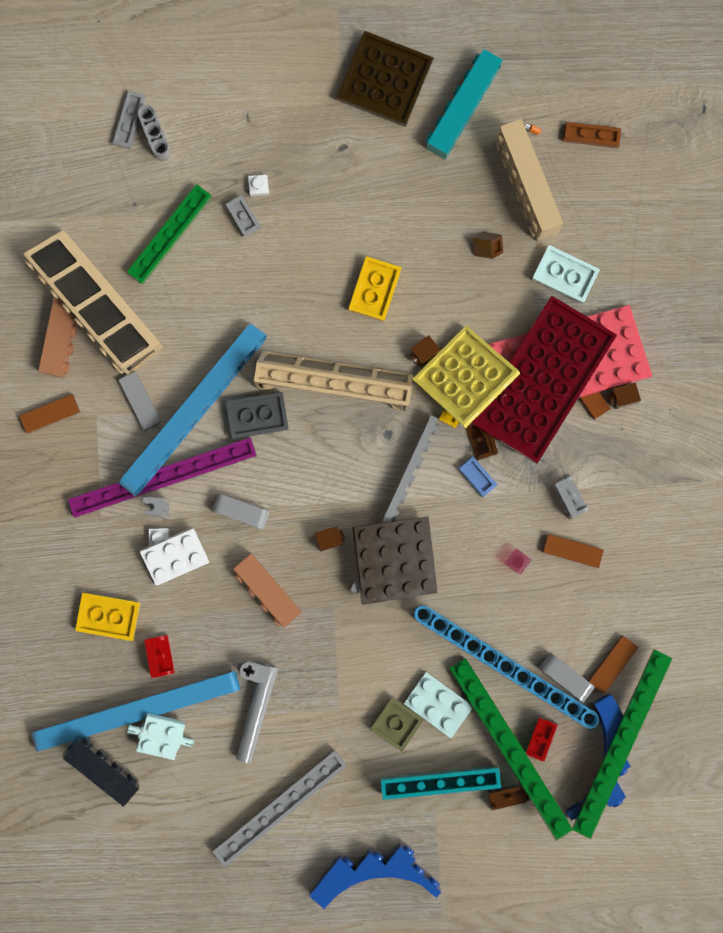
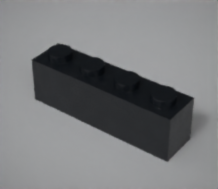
(101, 770)

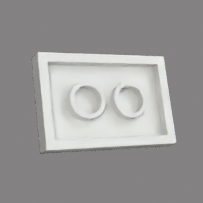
(174, 556)

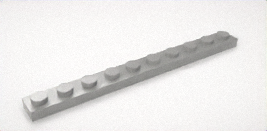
(407, 478)

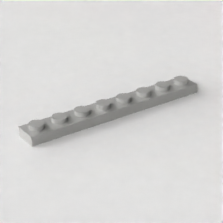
(279, 808)

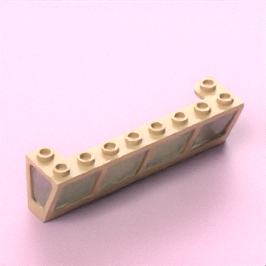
(93, 302)
(333, 379)

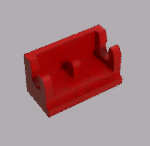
(159, 656)
(542, 739)

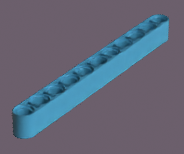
(193, 410)
(512, 673)
(136, 711)

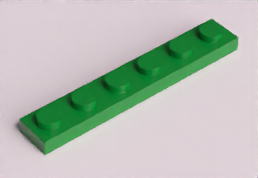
(169, 234)

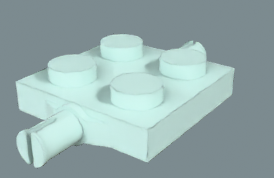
(160, 736)

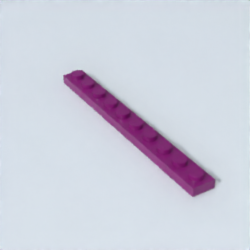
(165, 477)

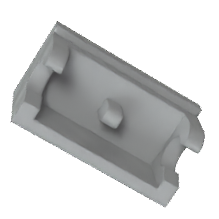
(570, 497)
(159, 508)

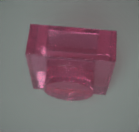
(518, 561)

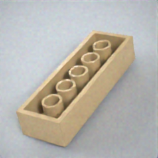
(528, 180)

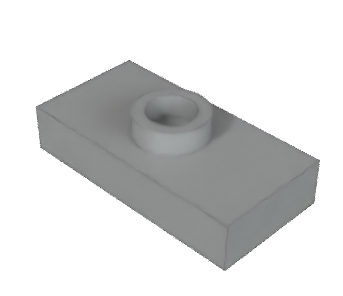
(243, 216)

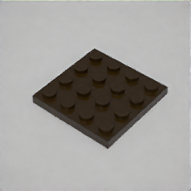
(385, 78)
(394, 560)

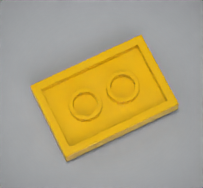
(375, 289)
(107, 616)

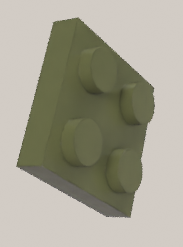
(397, 724)

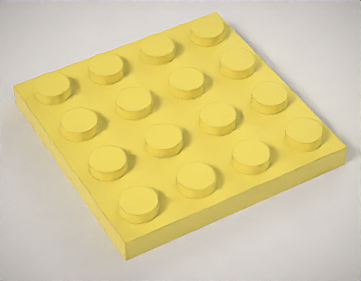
(466, 376)

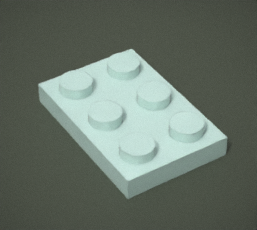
(565, 274)
(438, 705)

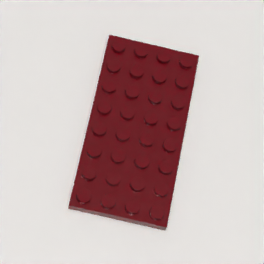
(554, 370)

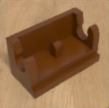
(481, 442)
(507, 796)

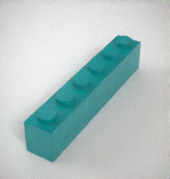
(464, 103)
(440, 782)

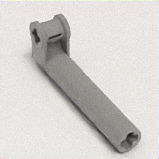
(265, 677)

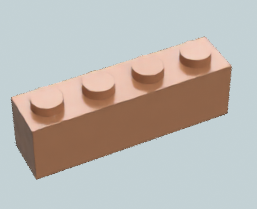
(58, 341)
(269, 592)

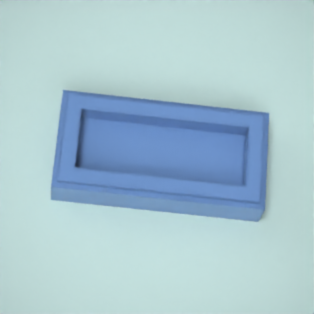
(477, 476)

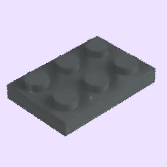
(257, 415)

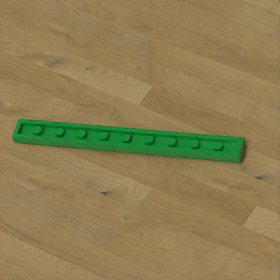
(621, 744)
(511, 749)

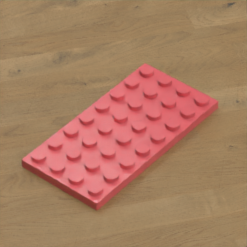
(622, 363)

